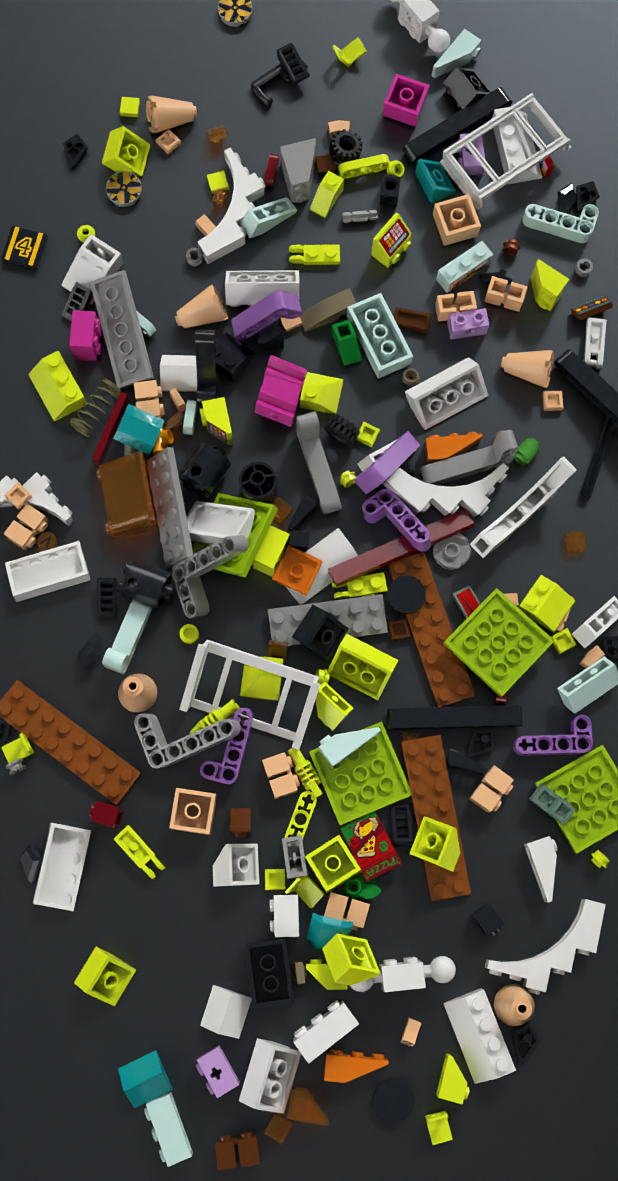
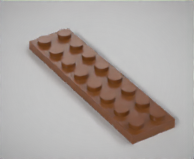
(429, 630)
(68, 742)
(434, 799)

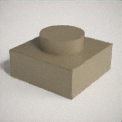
(298, 972)

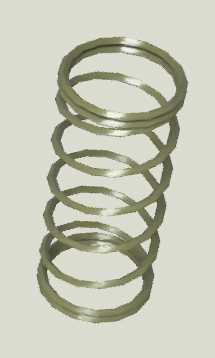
(83, 430)

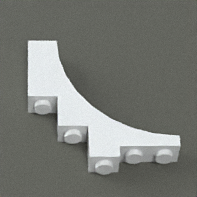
(229, 233)
(418, 494)
(41, 498)
(524, 508)
(581, 935)

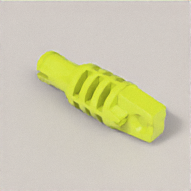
(217, 715)
(306, 772)

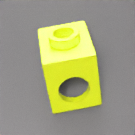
(351, 52)
(17, 749)
(307, 890)
(438, 1127)

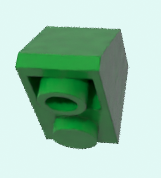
(346, 342)

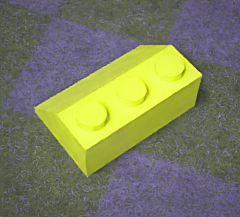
(57, 386)
(362, 666)

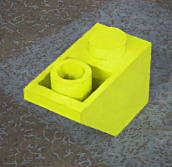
(323, 974)

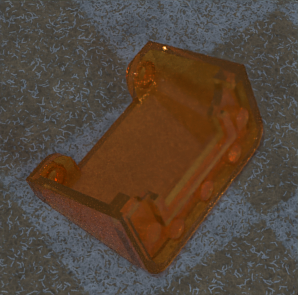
(127, 496)

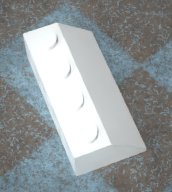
(515, 146)
(253, 286)
(447, 393)
(479, 1036)

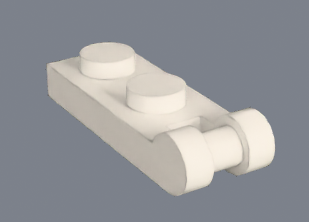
(595, 342)

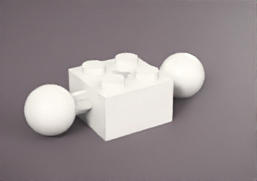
(421, 21)
(409, 974)

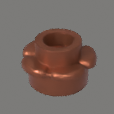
(511, 247)

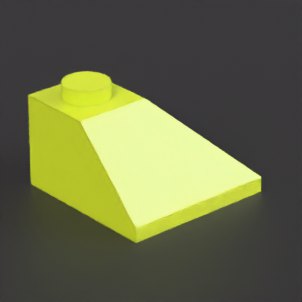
(321, 393)
(260, 683)
(437, 844)

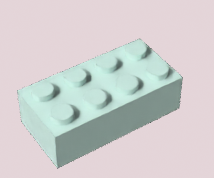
(379, 335)

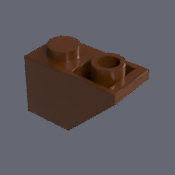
(240, 822)

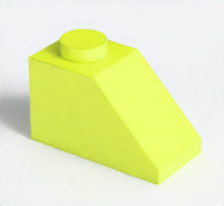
(327, 194)
(331, 706)
(452, 1083)

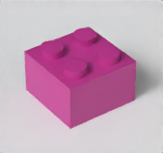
(405, 100)
(85, 335)

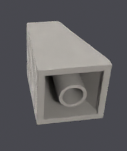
(297, 166)

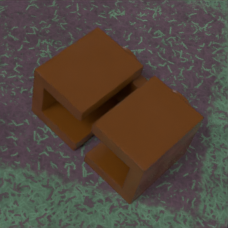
(226, 1151)

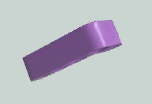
(265, 312)
(387, 463)
(402, 520)
(552, 741)
(232, 744)

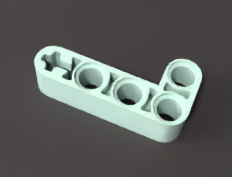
(559, 219)
(120, 654)

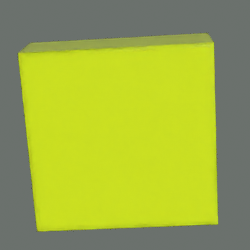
(129, 107)
(217, 180)
(368, 434)
(563, 641)
(275, 879)

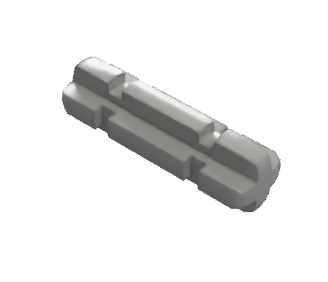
(358, 216)

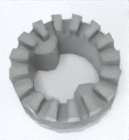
(197, 262)
(586, 262)
(16, 766)

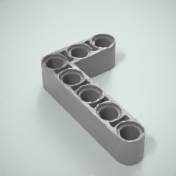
(308, 435)
(502, 451)
(188, 572)
(184, 744)

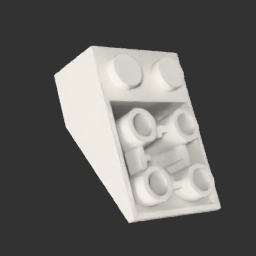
(91, 263)

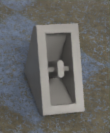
(294, 857)

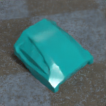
(139, 429)
(324, 928)

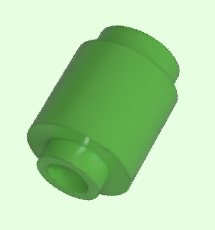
(527, 451)

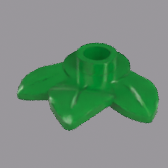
(365, 890)

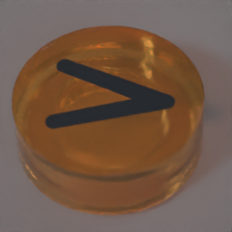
(47, 541)

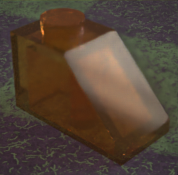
(305, 1108)

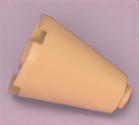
(168, 113)
(202, 309)
(530, 366)
(140, 698)
(507, 1003)

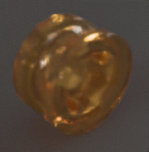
(219, 197)

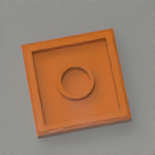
(297, 570)

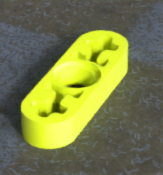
(363, 166)
(310, 807)

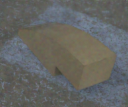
(327, 310)

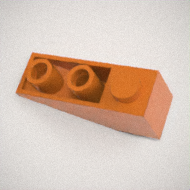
(449, 446)
(345, 1067)

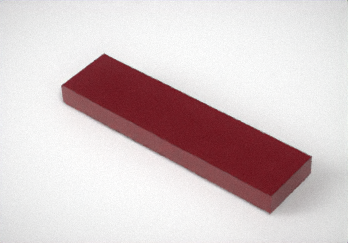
(110, 429)

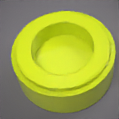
(189, 634)

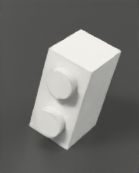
(285, 916)

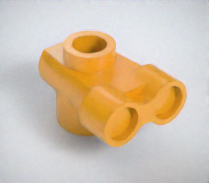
(164, 438)

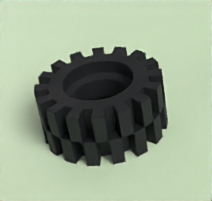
(349, 139)
(341, 430)

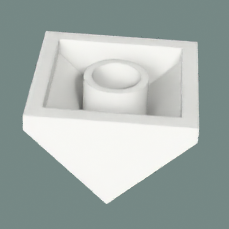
(178, 373)
(226, 1012)

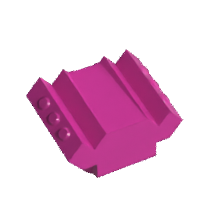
(280, 391)

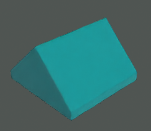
(434, 180)
(144, 1079)

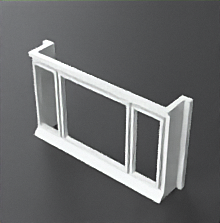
(463, 180)
(260, 663)

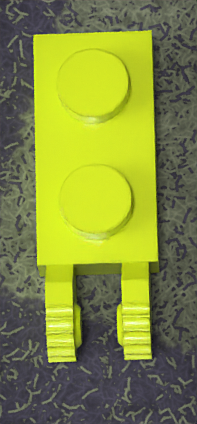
(315, 254)
(363, 585)
(137, 850)

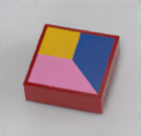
(547, 166)

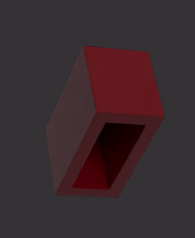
(106, 814)

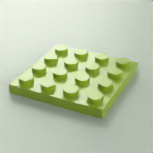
(262, 520)
(498, 642)
(364, 779)
(592, 790)

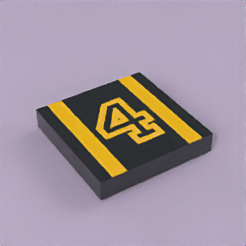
(24, 247)

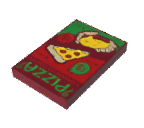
(370, 846)

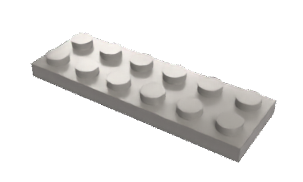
(121, 329)
(169, 507)
(361, 615)

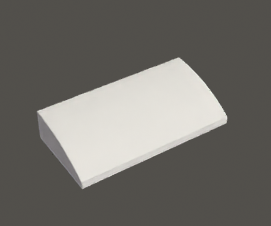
(214, 521)
(332, 551)
(47, 571)
(61, 867)

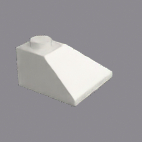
(236, 865)

